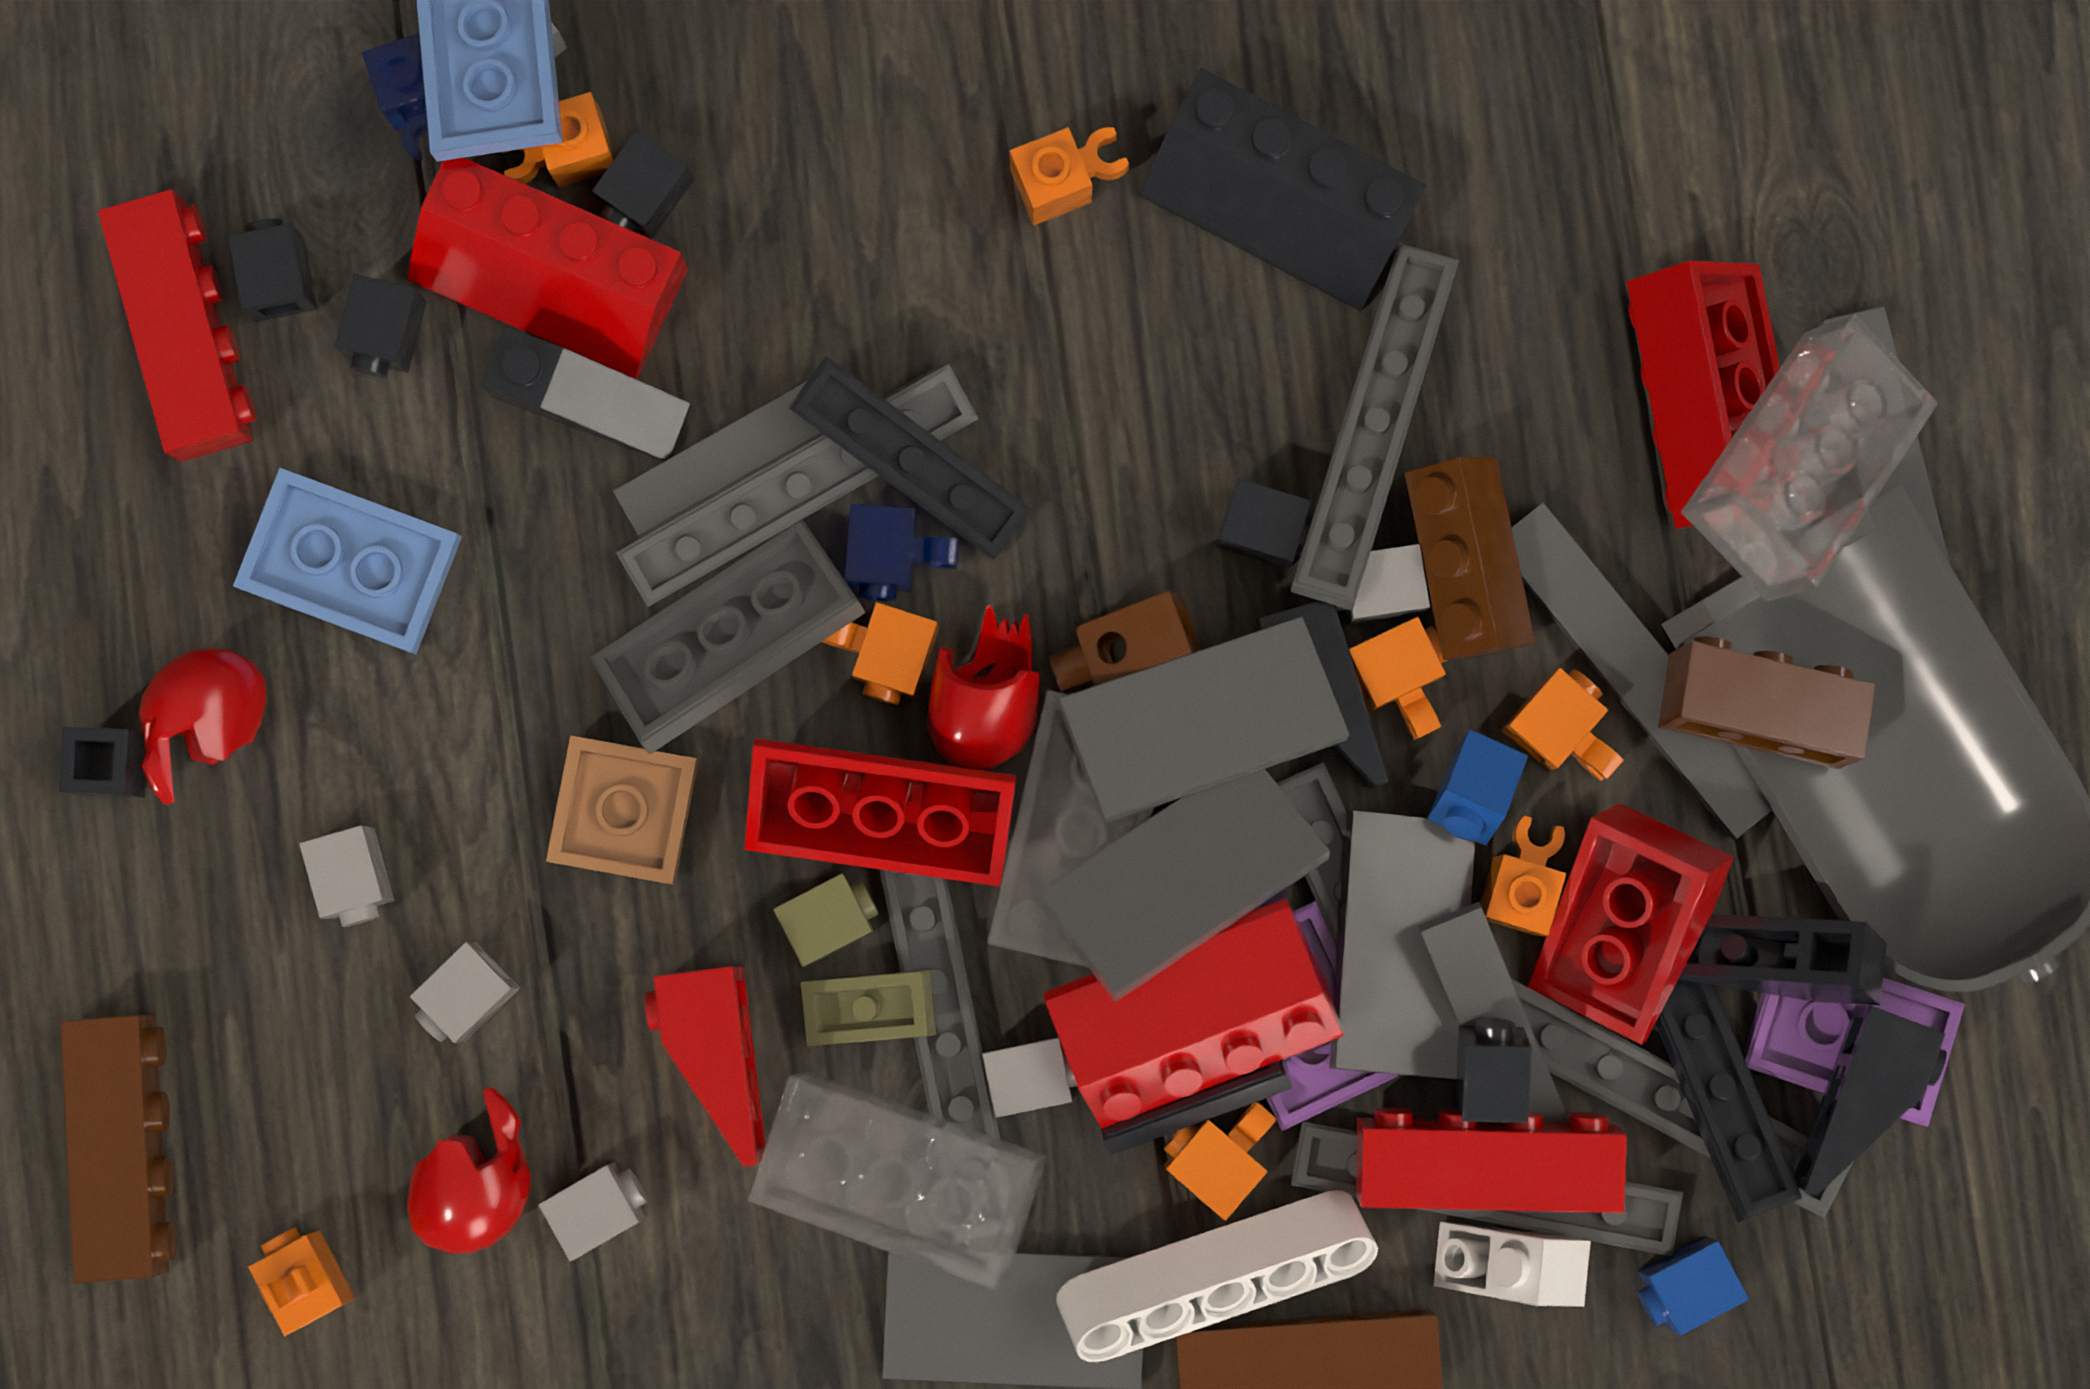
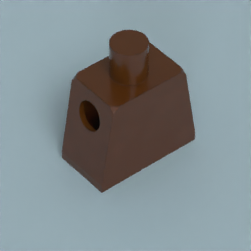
(1154, 634)

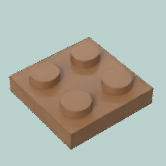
(622, 810)

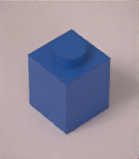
(1477, 788)
(1690, 1286)

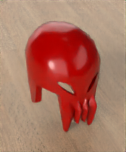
(208, 698)
(989, 716)
(461, 1198)

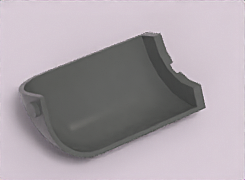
(1965, 814)

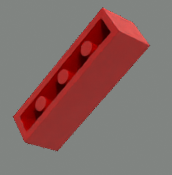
(177, 325)
(1490, 1163)

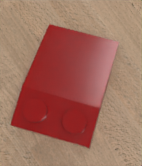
(1629, 920)
(711, 1041)

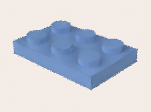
(488, 76)
(347, 561)

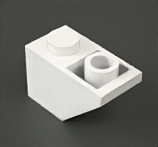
(1512, 1264)

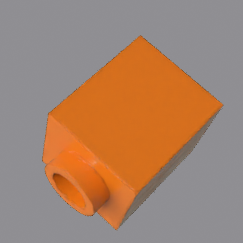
(584, 148)
(1057, 175)
(890, 652)
(1396, 669)
(1559, 723)
(1521, 889)
(1218, 1164)
(300, 1279)

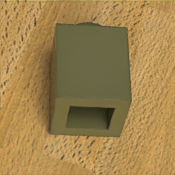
(827, 918)

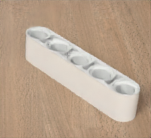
(1215, 1275)

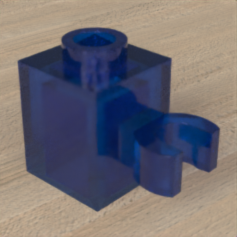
(399, 88)
(885, 549)

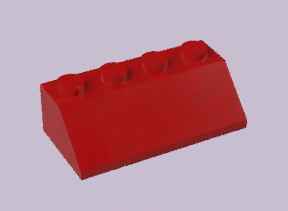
(544, 266)
(1703, 363)
(878, 812)
(1200, 1021)

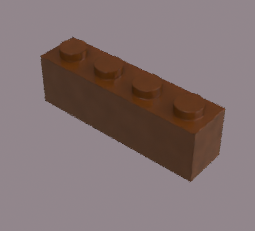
(117, 1148)
(1314, 1353)

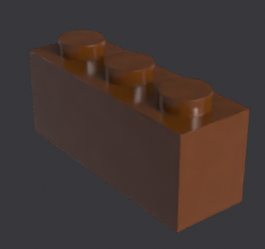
(1469, 557)
(1767, 703)

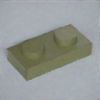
(868, 1008)

